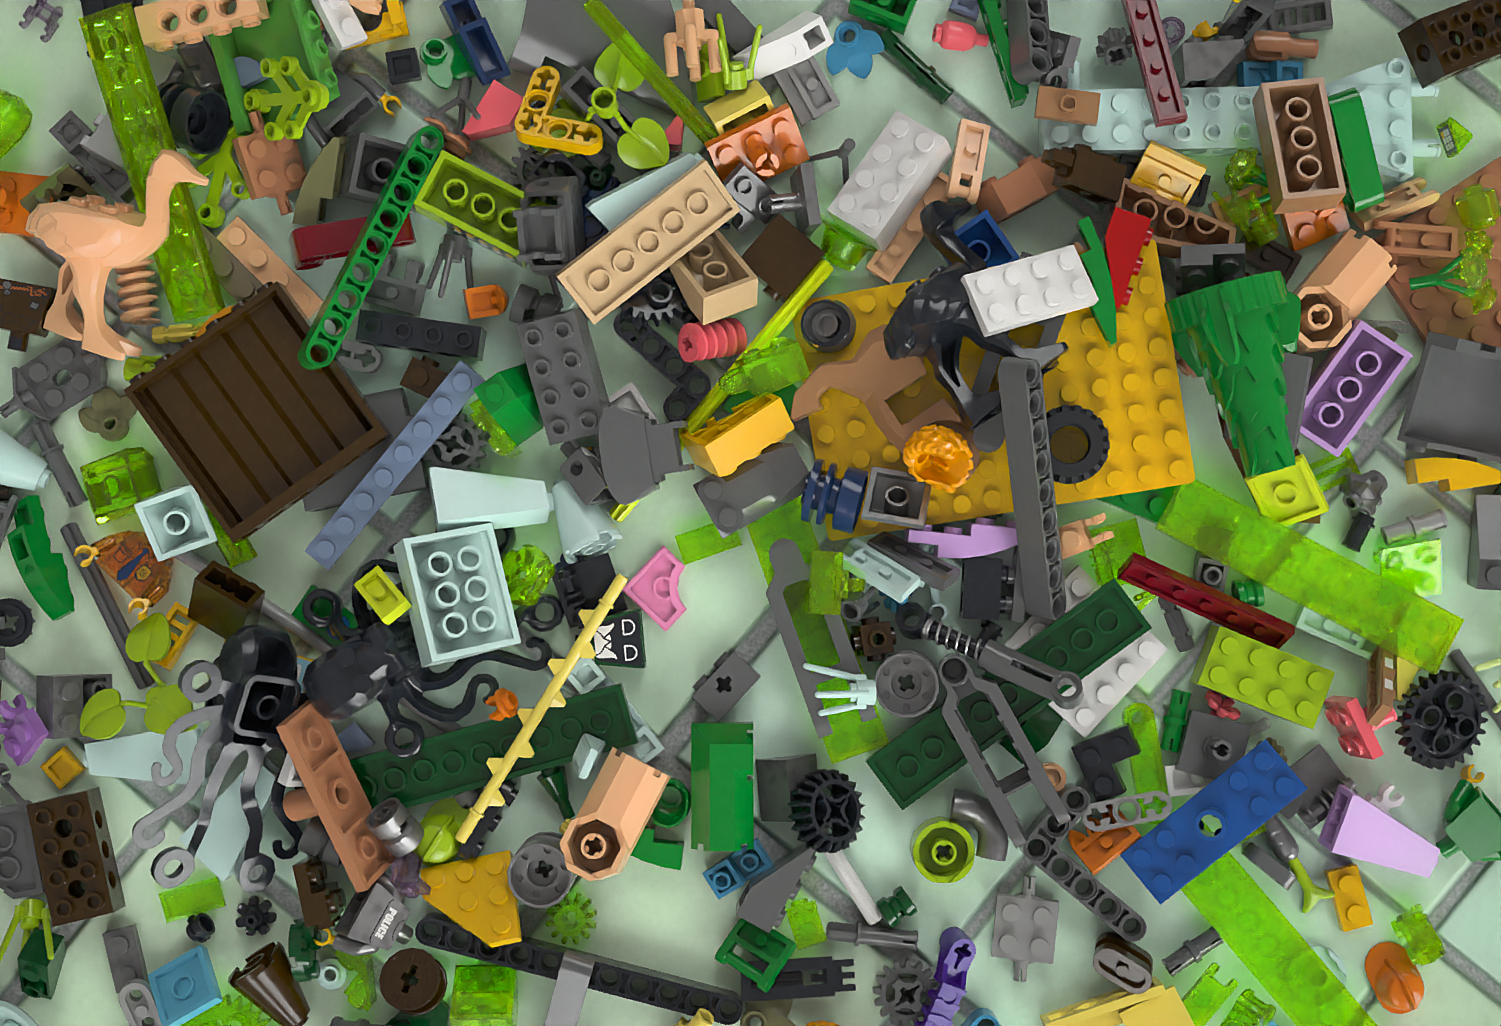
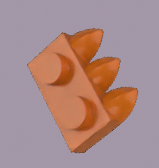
(1102, 846)

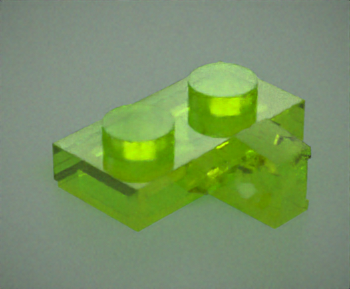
(829, 583)

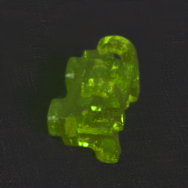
(1420, 935)

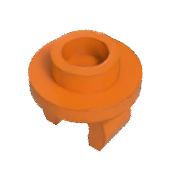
(506, 704)

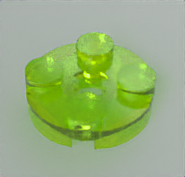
(538, 575)

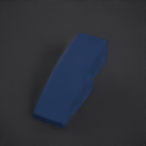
(475, 40)

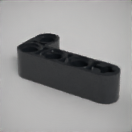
(659, 360)

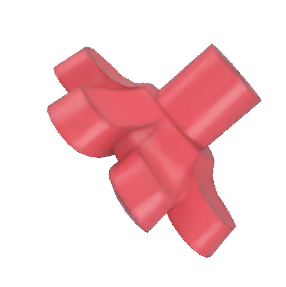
(1221, 707)

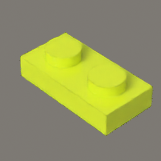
(382, 595)

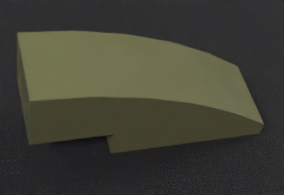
(321, 184)

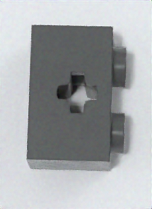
(742, 677)

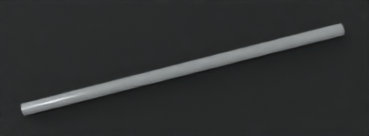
(304, 633)

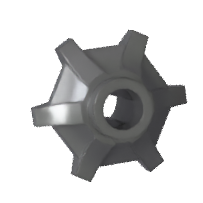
(1363, 491)

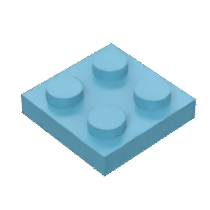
(185, 987)

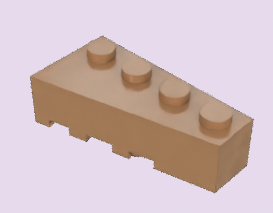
(1171, 221)

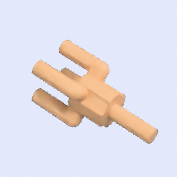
(690, 36)

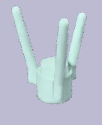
(861, 692)

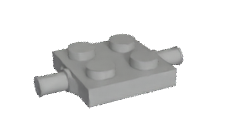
(1025, 928)

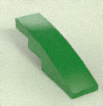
(1097, 270)

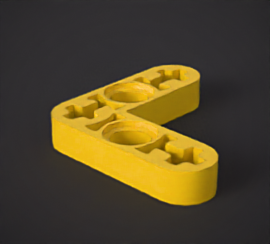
(546, 124)

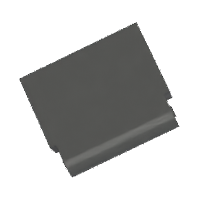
(395, 414)

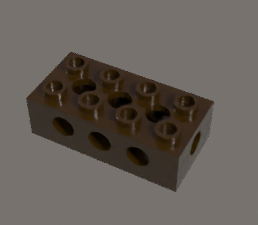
(1433, 44)
(56, 858)

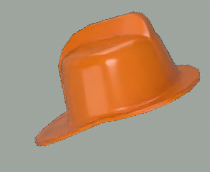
(1394, 978)

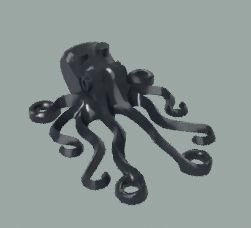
(384, 662)
(245, 699)

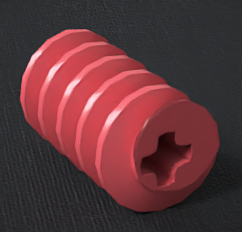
(711, 340)

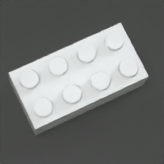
(890, 181)

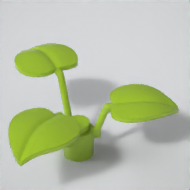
(642, 144)
(164, 704)

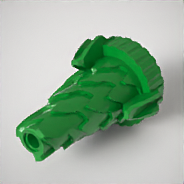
(1237, 342)

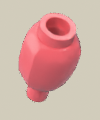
(958, 36)

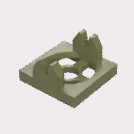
(53, 185)

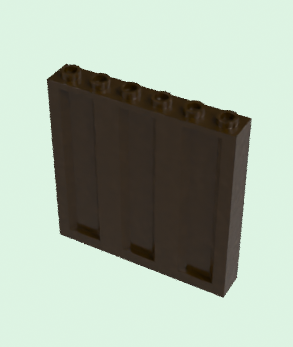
(252, 420)

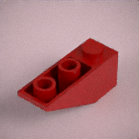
(1122, 247)

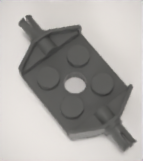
(36, 383)

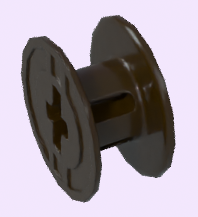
(409, 998)

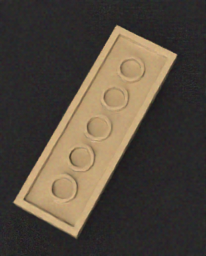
(648, 241)

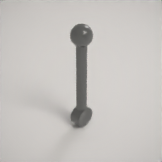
(22, 803)

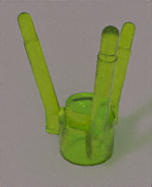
(1265, 227)

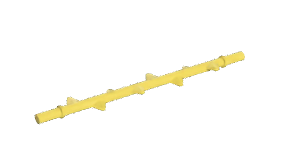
(531, 717)

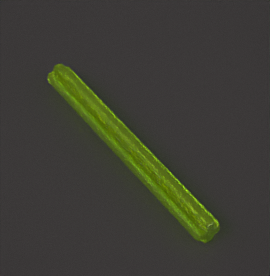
(649, 70)

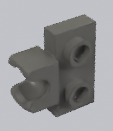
(750, 195)

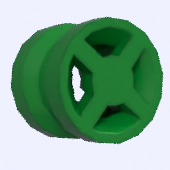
(1248, 592)

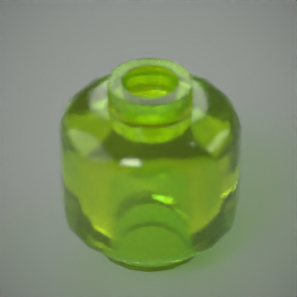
(1478, 207)

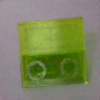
(484, 996)

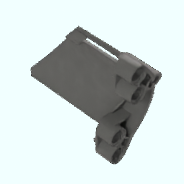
(572, 37)

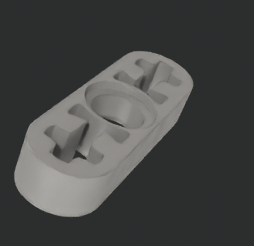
(1148, 799)

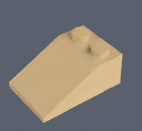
(715, 279)

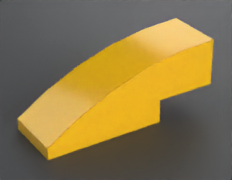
(1450, 473)

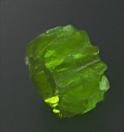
(561, 921)

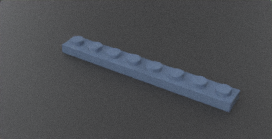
(394, 465)

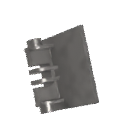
(1322, 780)

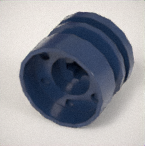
(834, 495)

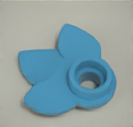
(854, 54)

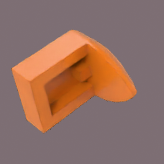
(485, 301)

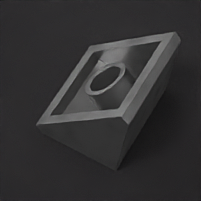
(896, 498)
(777, 779)

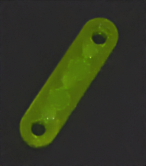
(1147, 766)

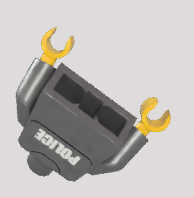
(371, 921)

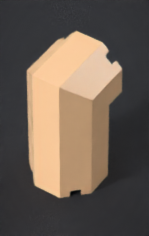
(1340, 290)
(612, 817)

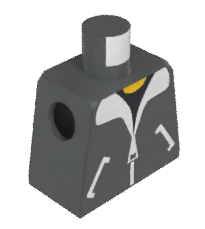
(585, 473)

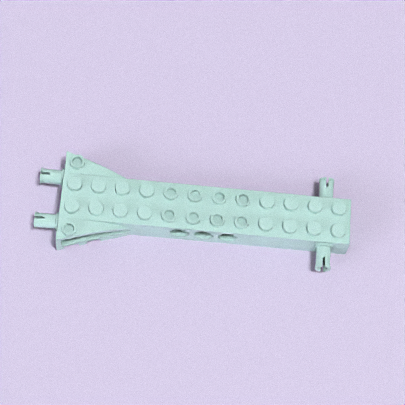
(1225, 120)

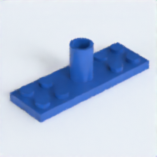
(1239, 798)

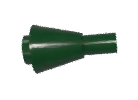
(555, 783)

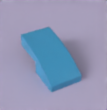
(1255, 73)

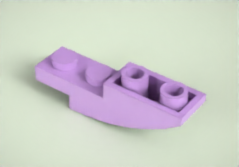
(980, 539)

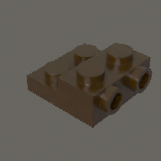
(319, 901)

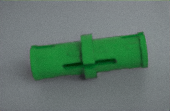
(1175, 720)

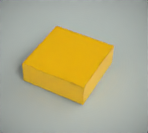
(63, 767)

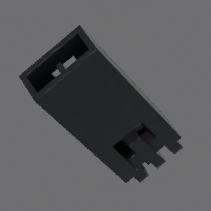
(790, 982)

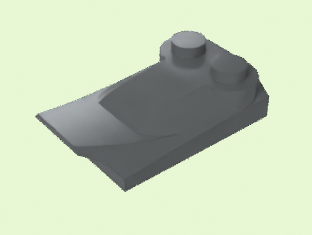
(753, 488)

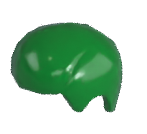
(673, 805)

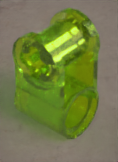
(1244, 1015)

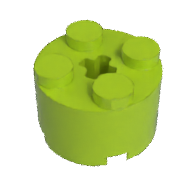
(960, 849)

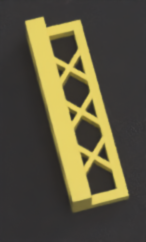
(1101, 1009)

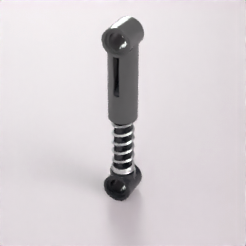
(993, 657)

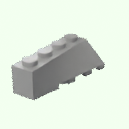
(103, 143)

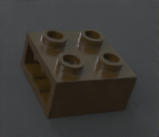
(782, 258)
(224, 600)

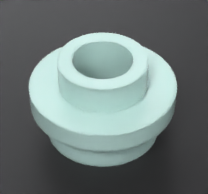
(341, 974)

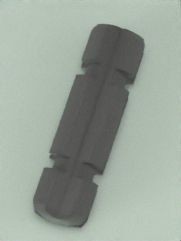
(1176, 625)

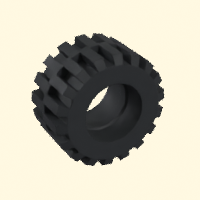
(1097, 443)

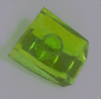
(119, 482)

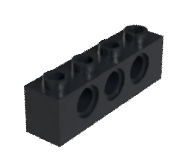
(421, 335)

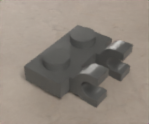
(1063, 53)
(398, 293)

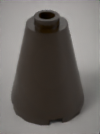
(271, 986)

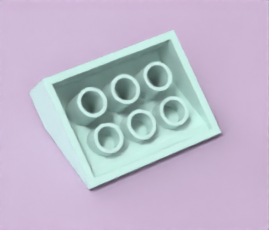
(456, 594)

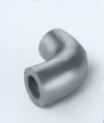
(980, 813)

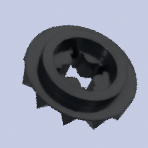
(23, 625)

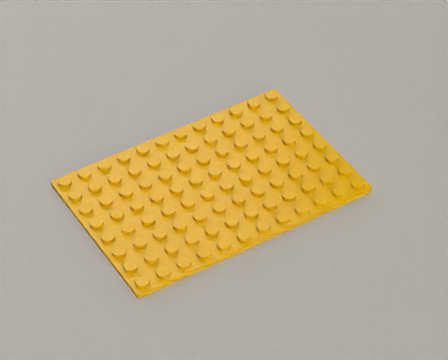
(1126, 385)

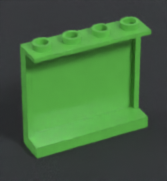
(288, 32)

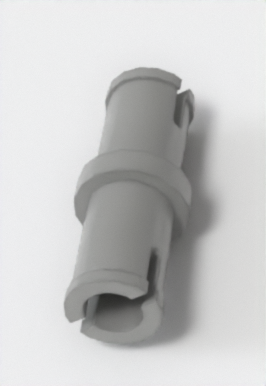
(1414, 527)

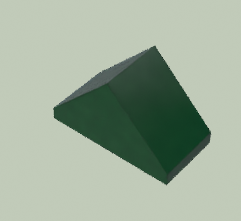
(1038, 730)

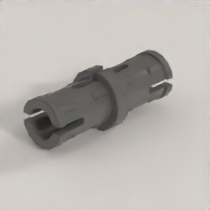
(1192, 951)

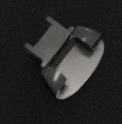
(553, 230)
(637, 452)

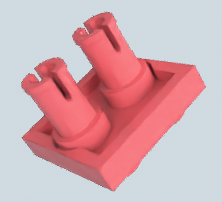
(1355, 734)

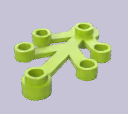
(312, 96)
(222, 165)

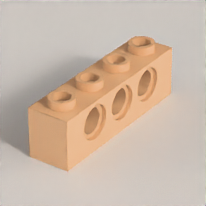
(156, 17)

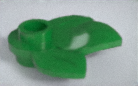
(448, 65)

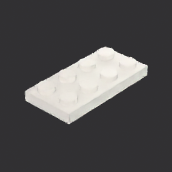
(1029, 290)

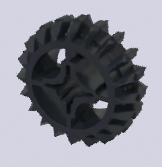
(818, 810)

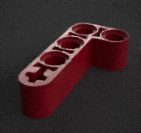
(335, 239)

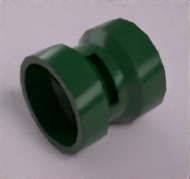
(896, 907)

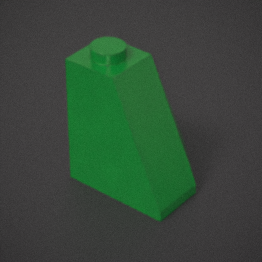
(512, 402)

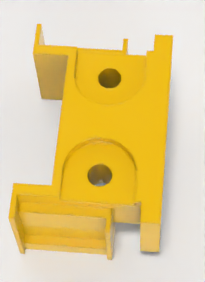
(392, 25)

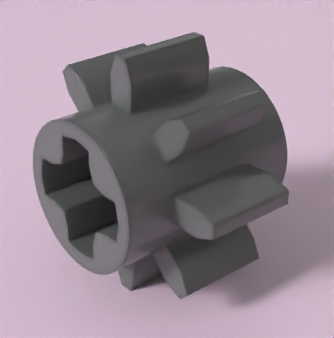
(1114, 46)

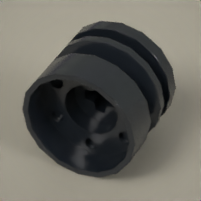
(195, 116)

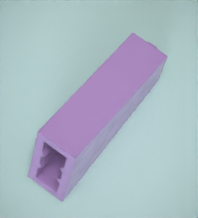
(1371, 835)

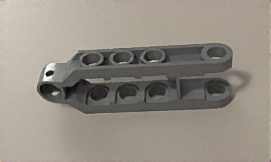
(991, 434)
(789, 569)
(961, 682)

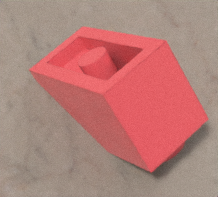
(497, 112)

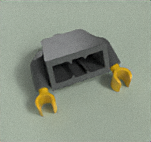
(1240, 20)
(356, 102)

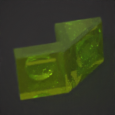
(362, 989)

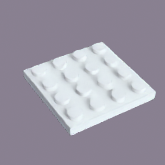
(1108, 682)

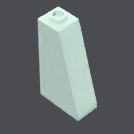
(627, 198)
(476, 498)
(135, 753)
(228, 824)

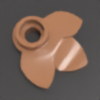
(454, 143)

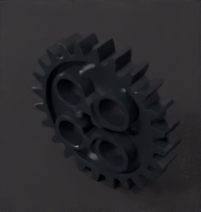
(645, 306)
(1441, 719)

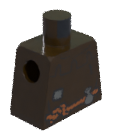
(24, 311)

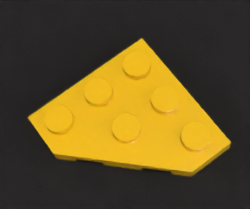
(477, 896)

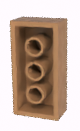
(1298, 145)

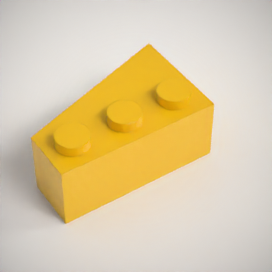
(738, 436)

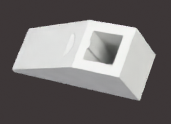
(788, 45)

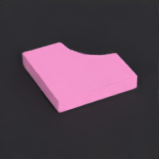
(657, 588)

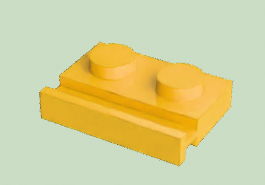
(1168, 173)

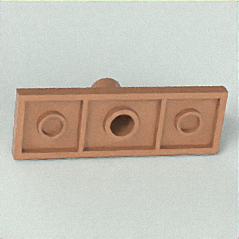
(332, 794)

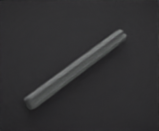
(106, 603)

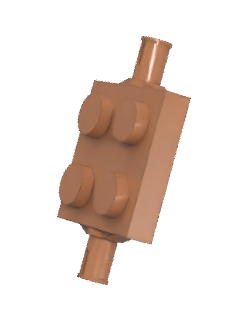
(268, 166)

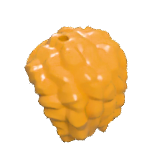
(938, 457)

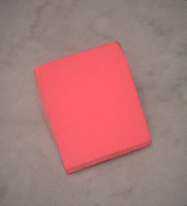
(675, 134)

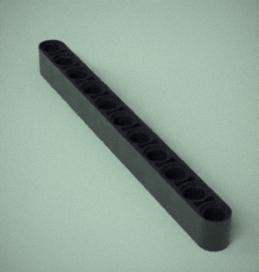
(621, 987)

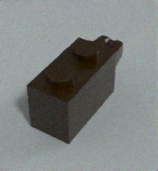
(1086, 173)

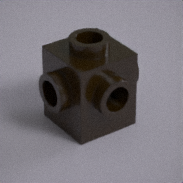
(862, 638)

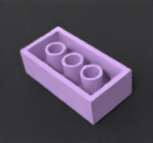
(1350, 386)

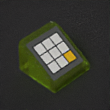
(1453, 136)

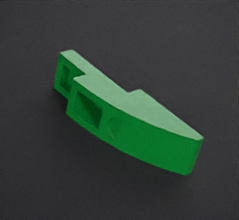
(39, 568)

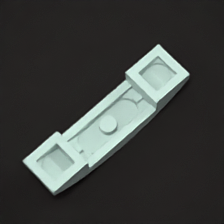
(588, 677)

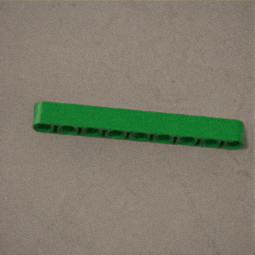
(359, 254)

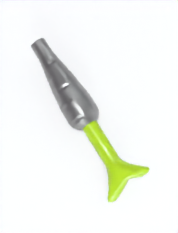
(1287, 850)

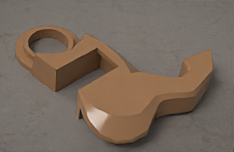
(875, 381)

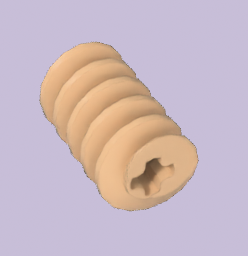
(136, 294)

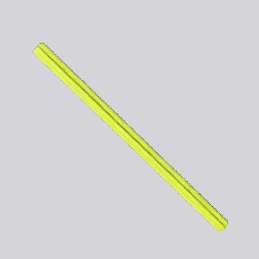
(761, 341)

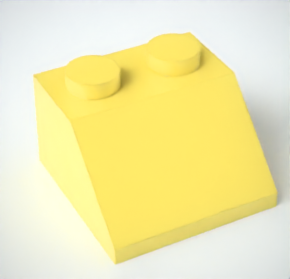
(738, 107)

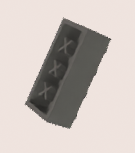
(564, 374)

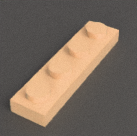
(890, 262)
(267, 264)

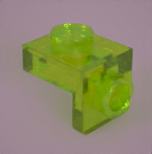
(805, 923)

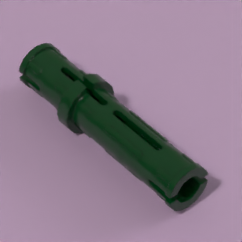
(924, 75)

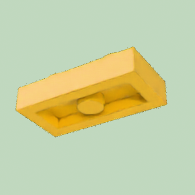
(1349, 898)

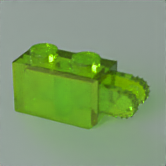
(766, 369)

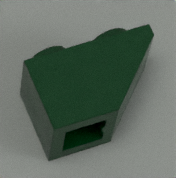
(36, 971)

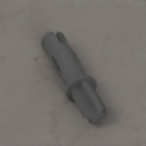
(58, 463)
(872, 935)

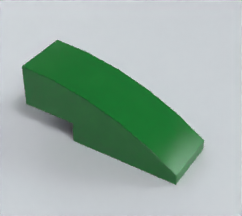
(658, 851)

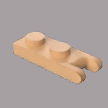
(1397, 203)

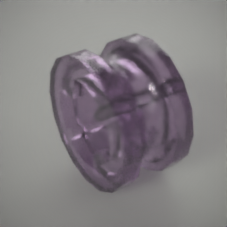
(1179, 29)

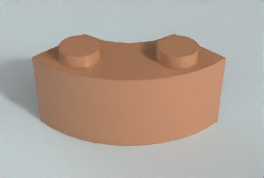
(1016, 190)

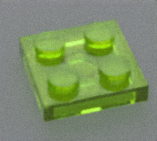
(500, 439)

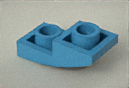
(737, 869)

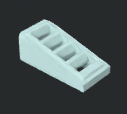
(587, 755)

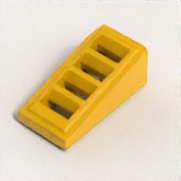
(181, 641)

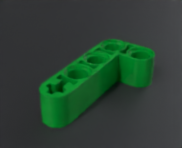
(1355, 151)

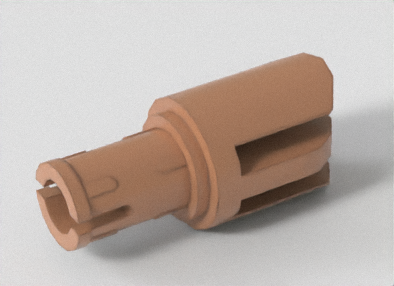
(1279, 46)

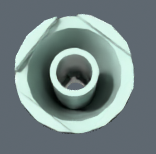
(21, 466)
(581, 527)

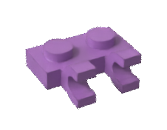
(22, 730)

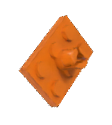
(762, 144)
(12, 189)
(1313, 226)

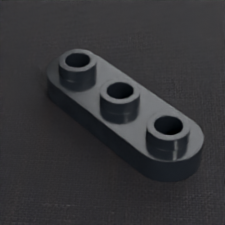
(489, 822)

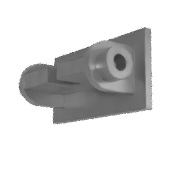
(201, 57)

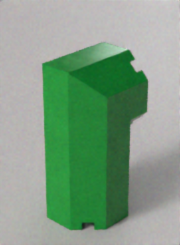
(720, 786)

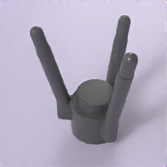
(452, 251)
(856, 604)

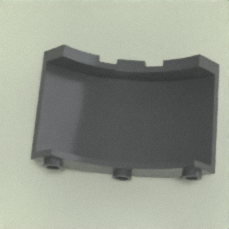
(1455, 400)

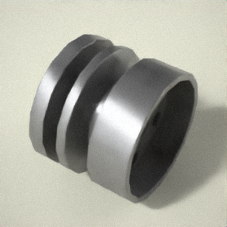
(912, 700)
(533, 883)

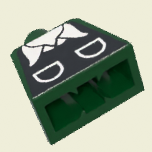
(620, 641)

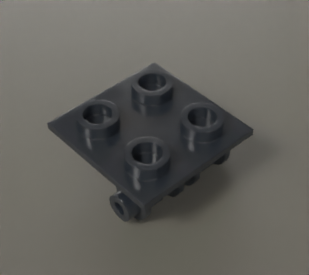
(583, 585)

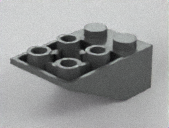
(768, 892)

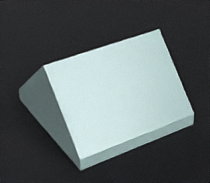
(175, 521)

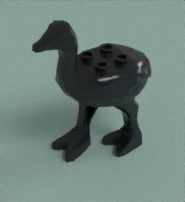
(939, 314)

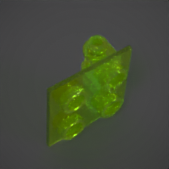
(1115, 551)
(1413, 566)

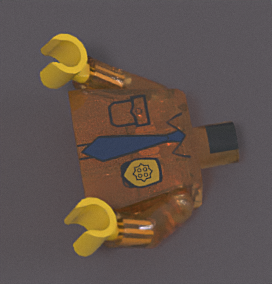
(133, 565)

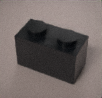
(982, 588)

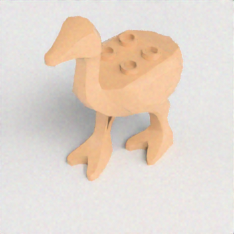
(100, 238)

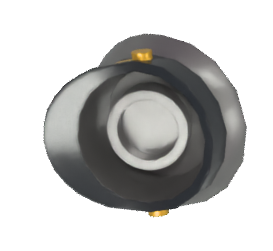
(828, 325)

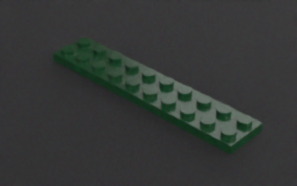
(1073, 643)
(458, 758)

